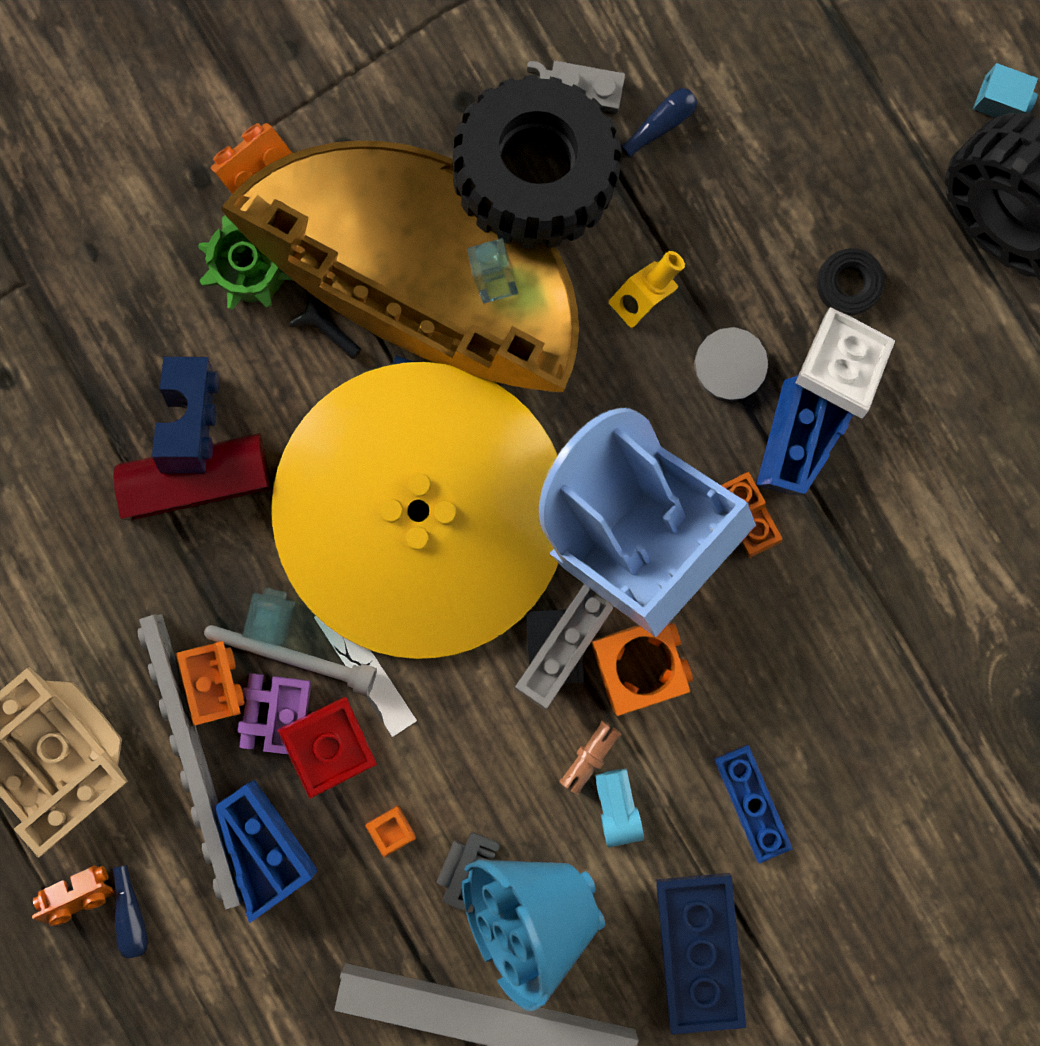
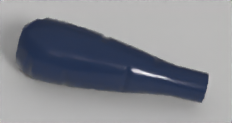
(668, 115)
(129, 922)

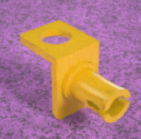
(648, 287)

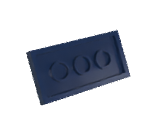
(700, 953)

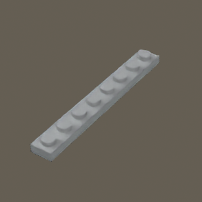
(187, 745)

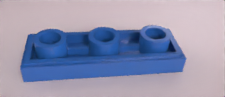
(744, 783)

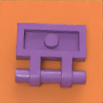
(287, 703)

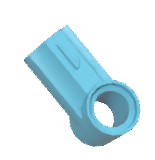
(619, 817)

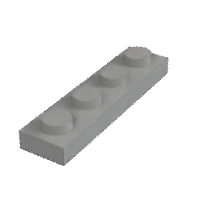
(564, 647)

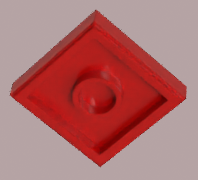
(327, 747)

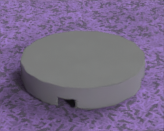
(731, 364)

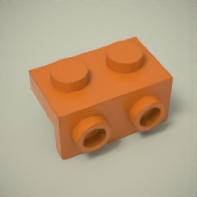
(255, 152)
(209, 683)

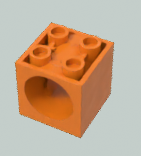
(626, 696)

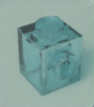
(492, 270)

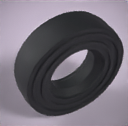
(854, 259)

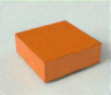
(390, 831)

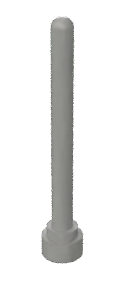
(358, 678)

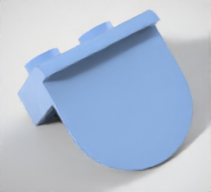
(637, 518)

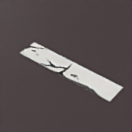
(384, 695)

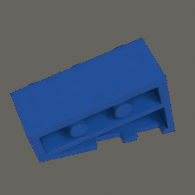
(800, 439)
(262, 849)

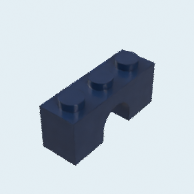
(186, 443)

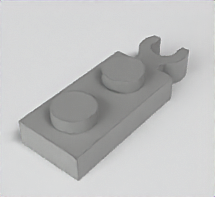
(598, 83)

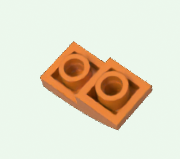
(765, 532)

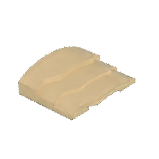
(54, 757)

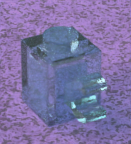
(269, 617)

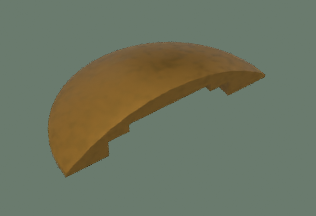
(387, 248)

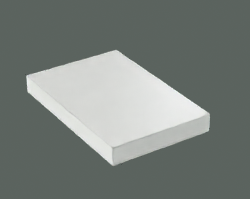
(846, 362)

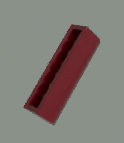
(234, 471)

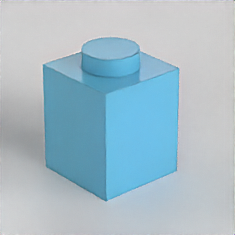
(1006, 92)

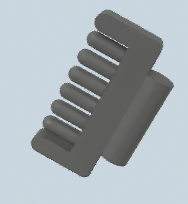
(455, 863)

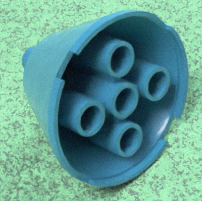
(530, 923)

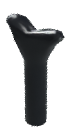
(316, 318)

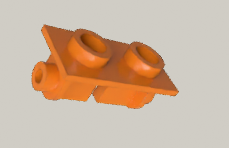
(58, 904)

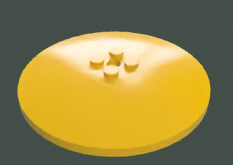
(347, 523)

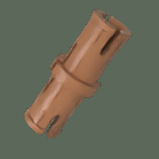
(590, 757)

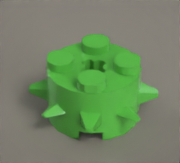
(241, 283)

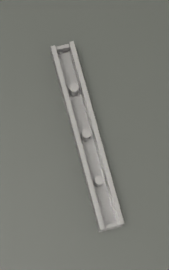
(467, 1013)

